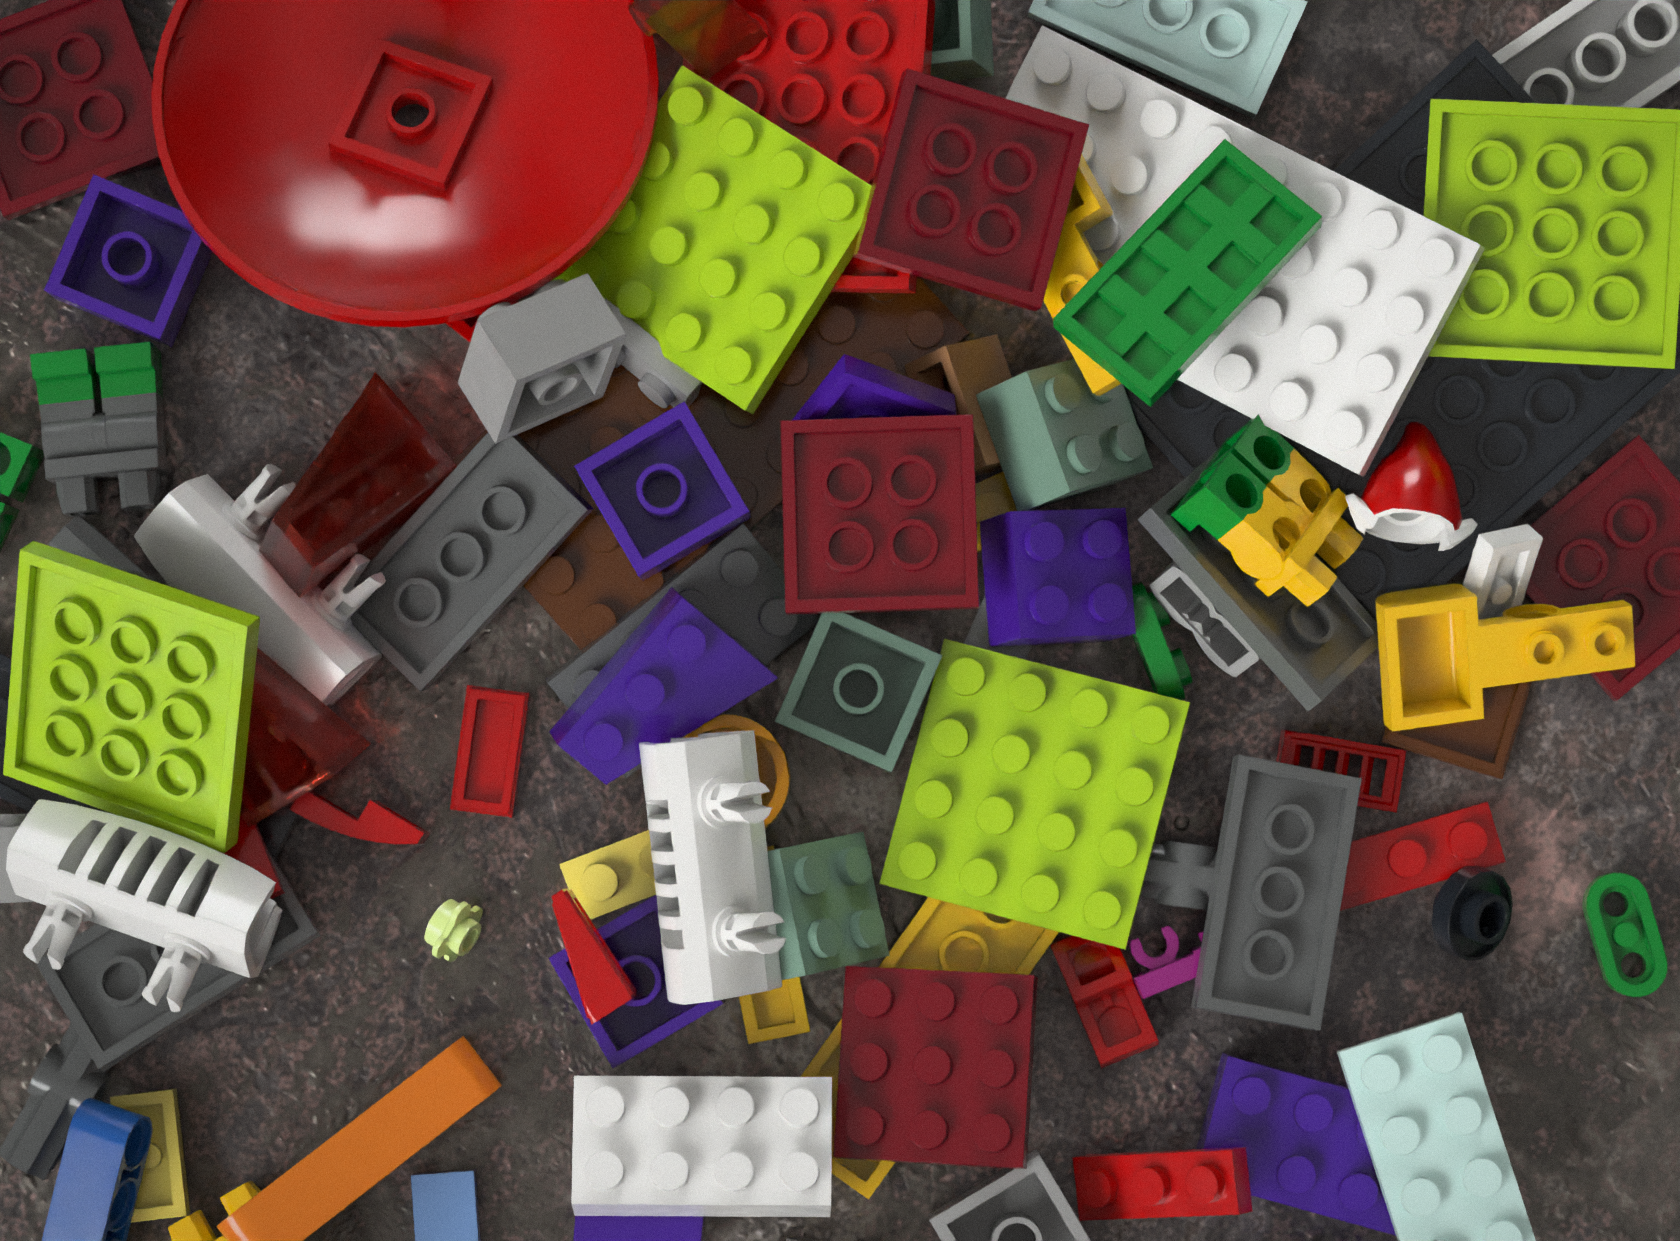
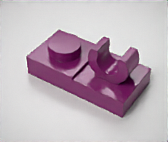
(1164, 970)

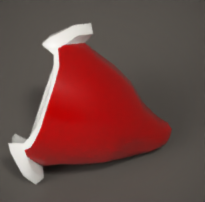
(1412, 495)

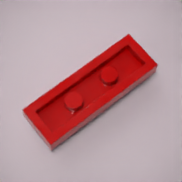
(1420, 854)
(1162, 1184)

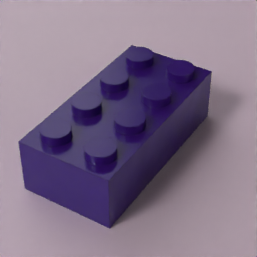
(1297, 1139)

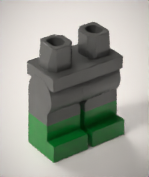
(109, 445)

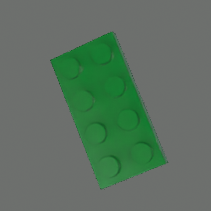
(1187, 272)

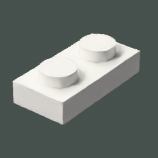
(1502, 568)

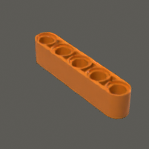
(366, 1149)

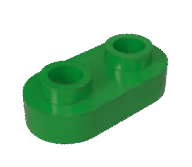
(1164, 668)
(1628, 932)

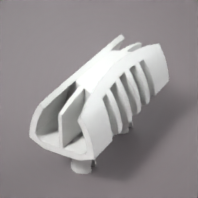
(211, 549)
(711, 867)
(142, 885)

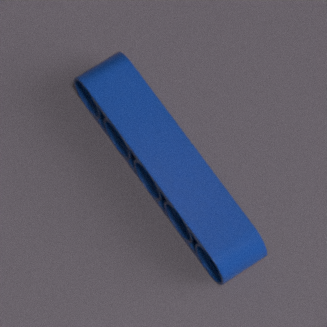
(99, 1174)

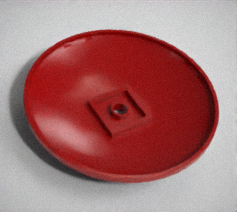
(315, 194)

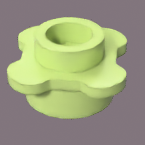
(453, 929)

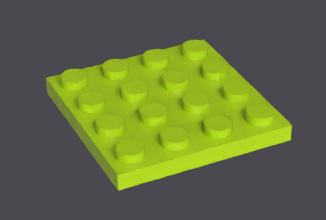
(1572, 228)
(727, 240)
(130, 695)
(1035, 793)

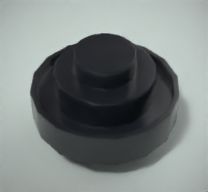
(1472, 913)

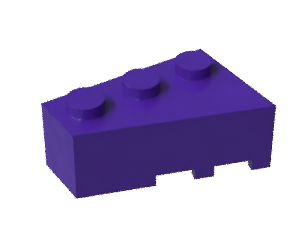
(657, 688)

